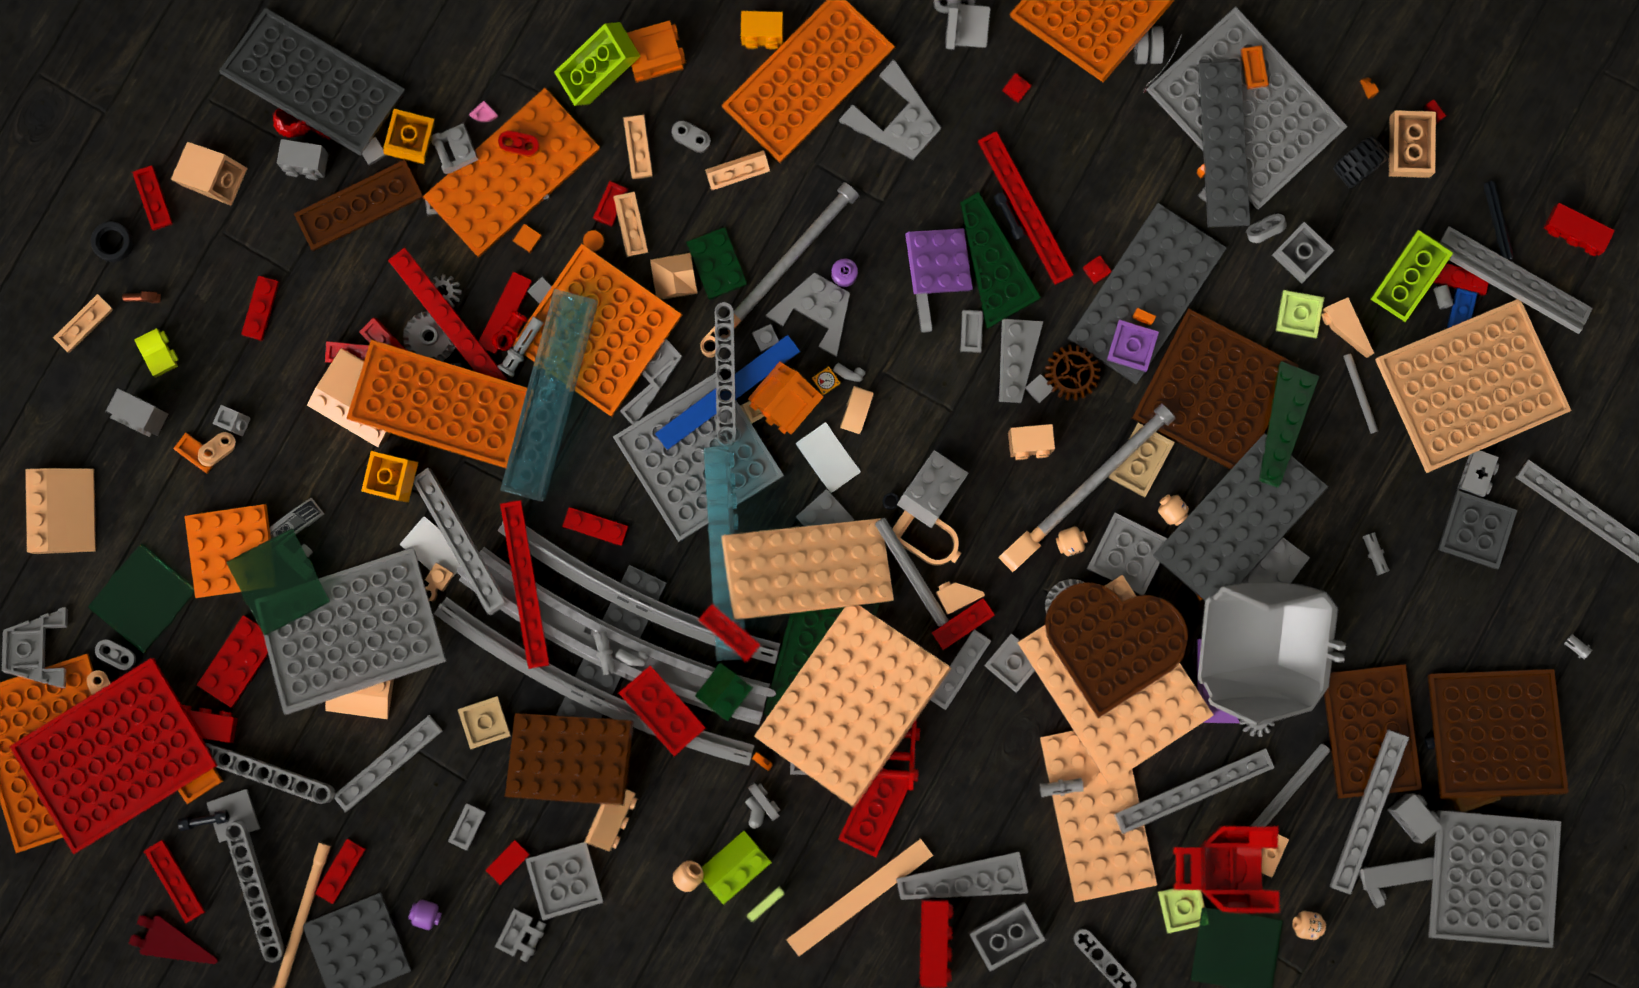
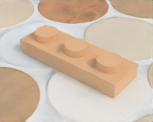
(638, 147)
(737, 170)
(630, 224)
(83, 323)

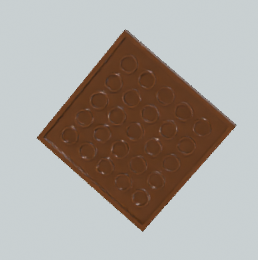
(1214, 388)
(1497, 734)

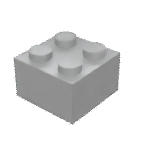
(302, 159)
(1302, 252)
(1415, 817)

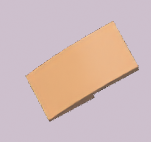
(856, 410)

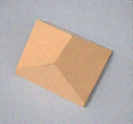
(673, 276)

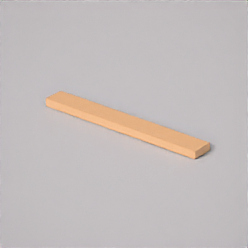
(859, 897)

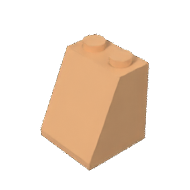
(209, 173)

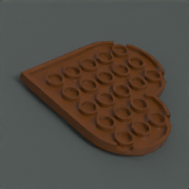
(1113, 644)

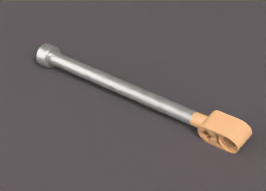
(846, 195)
(1029, 542)

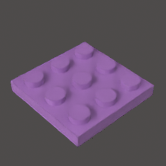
(938, 261)

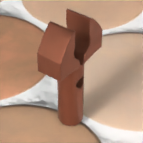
(150, 297)

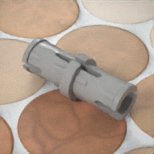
(1376, 553)
(604, 653)
(1061, 787)

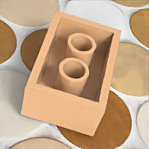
(1412, 144)

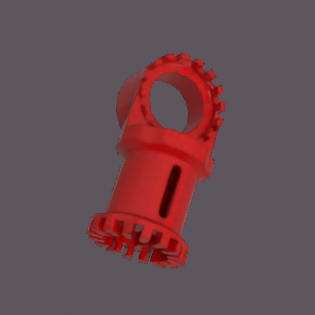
(509, 330)

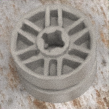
(1150, 45)

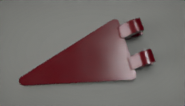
(168, 942)

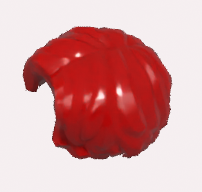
(289, 125)

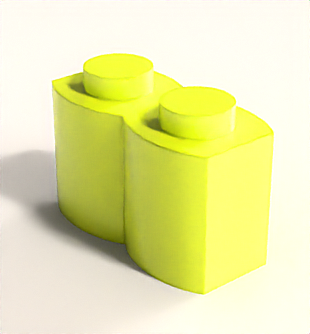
(156, 352)

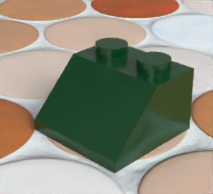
(724, 692)

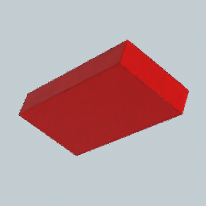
(606, 211)
(507, 862)

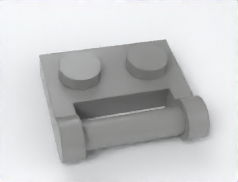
(460, 145)

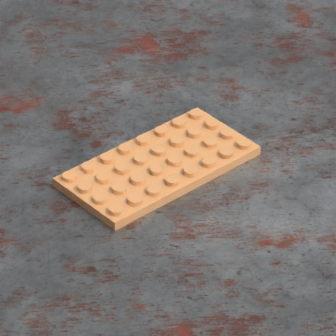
(806, 569)
(1095, 850)

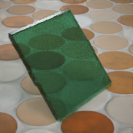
(278, 581)
(142, 598)
(1236, 949)

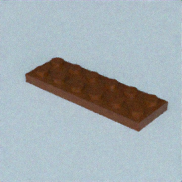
(358, 205)

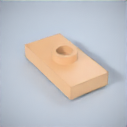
(1272, 856)

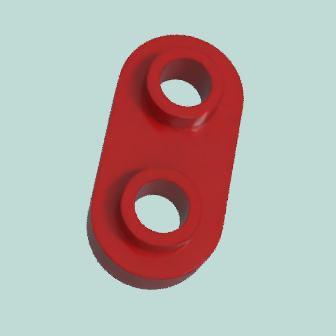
(519, 143)

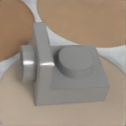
(231, 420)

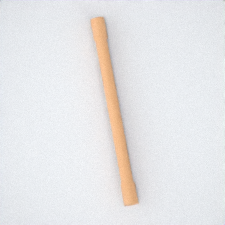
(318, 863)

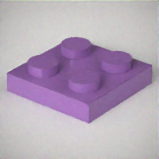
(1132, 345)

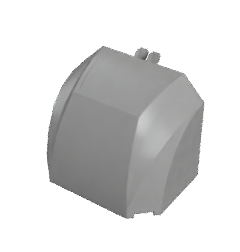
(1267, 650)

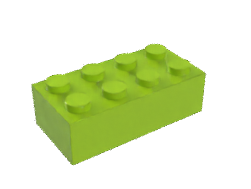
(597, 63)
(1411, 275)

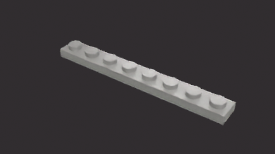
(1580, 509)
(459, 541)
(1193, 791)
(1369, 811)

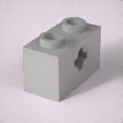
(1470, 482)

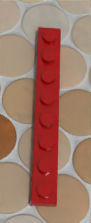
(1025, 208)
(444, 315)
(524, 584)

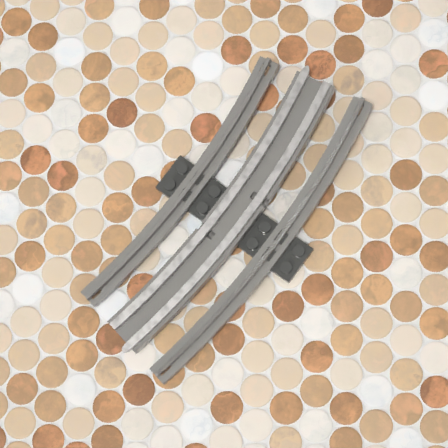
(630, 609)

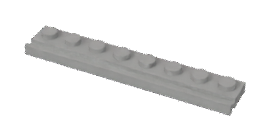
(1516, 281)

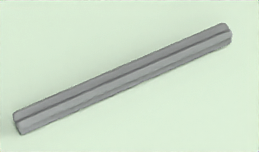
(911, 572)
(1292, 786)

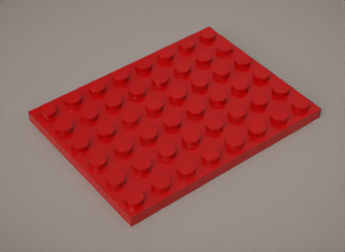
(113, 756)

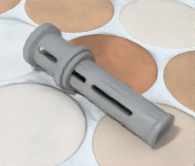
(518, 357)

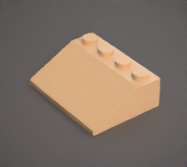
(335, 394)
(60, 510)

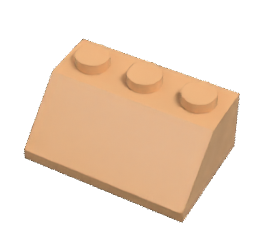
(365, 702)
(609, 822)

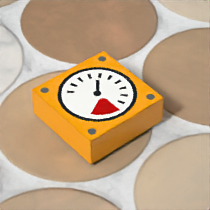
(826, 381)

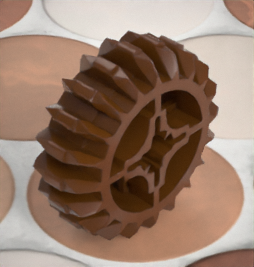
(1076, 381)

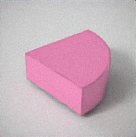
(483, 113)

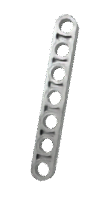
(725, 364)
(274, 777)
(254, 901)

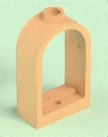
(902, 525)

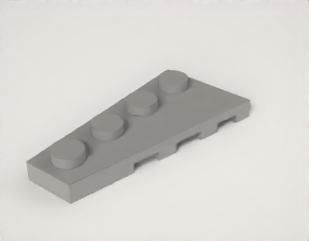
(1018, 348)

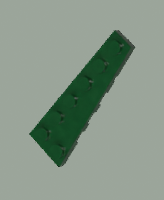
(1289, 406)

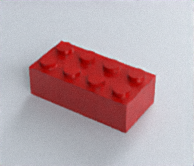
(934, 943)

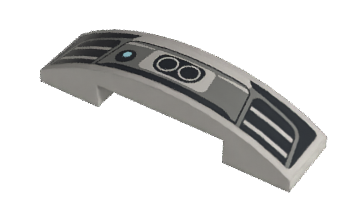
(298, 518)

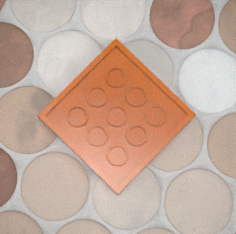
(219, 538)

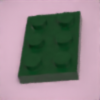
(716, 263)

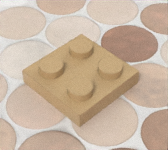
(484, 722)

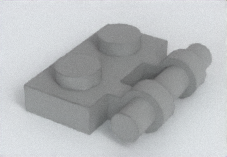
(514, 933)

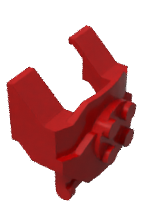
(1230, 869)

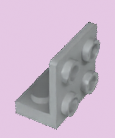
(967, 25)

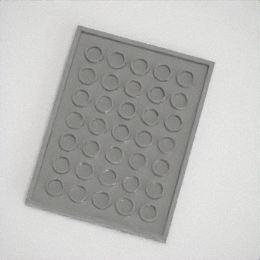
(1282, 121)
(366, 634)

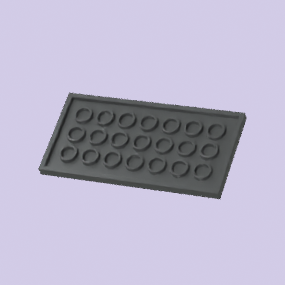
(312, 81)
(1154, 274)
(1238, 524)

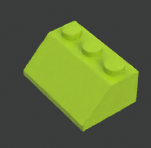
(734, 867)

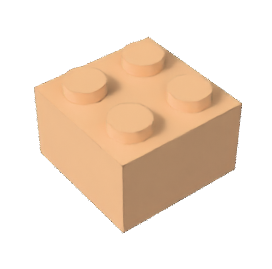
(1031, 441)

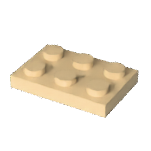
(1144, 464)

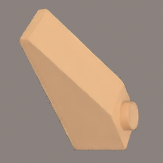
(1346, 324)

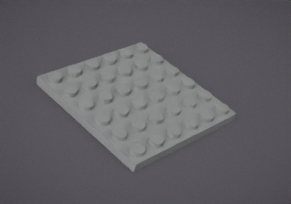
(677, 476)
(1495, 879)

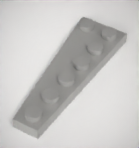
(982, 877)

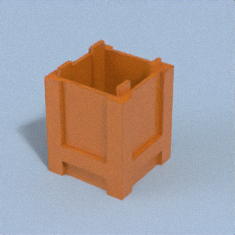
(657, 51)
(784, 398)

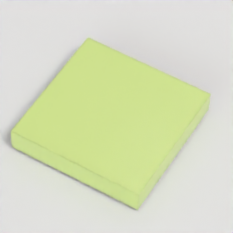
(1299, 314)
(765, 904)
(1181, 908)

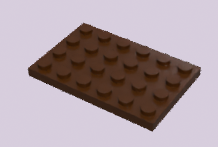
(1358, 714)
(569, 759)

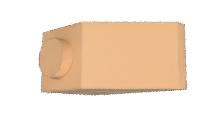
(957, 596)

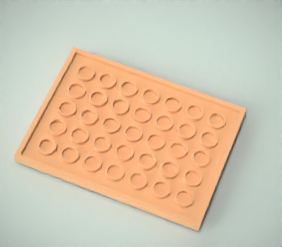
(1473, 385)
(852, 703)
(1134, 727)

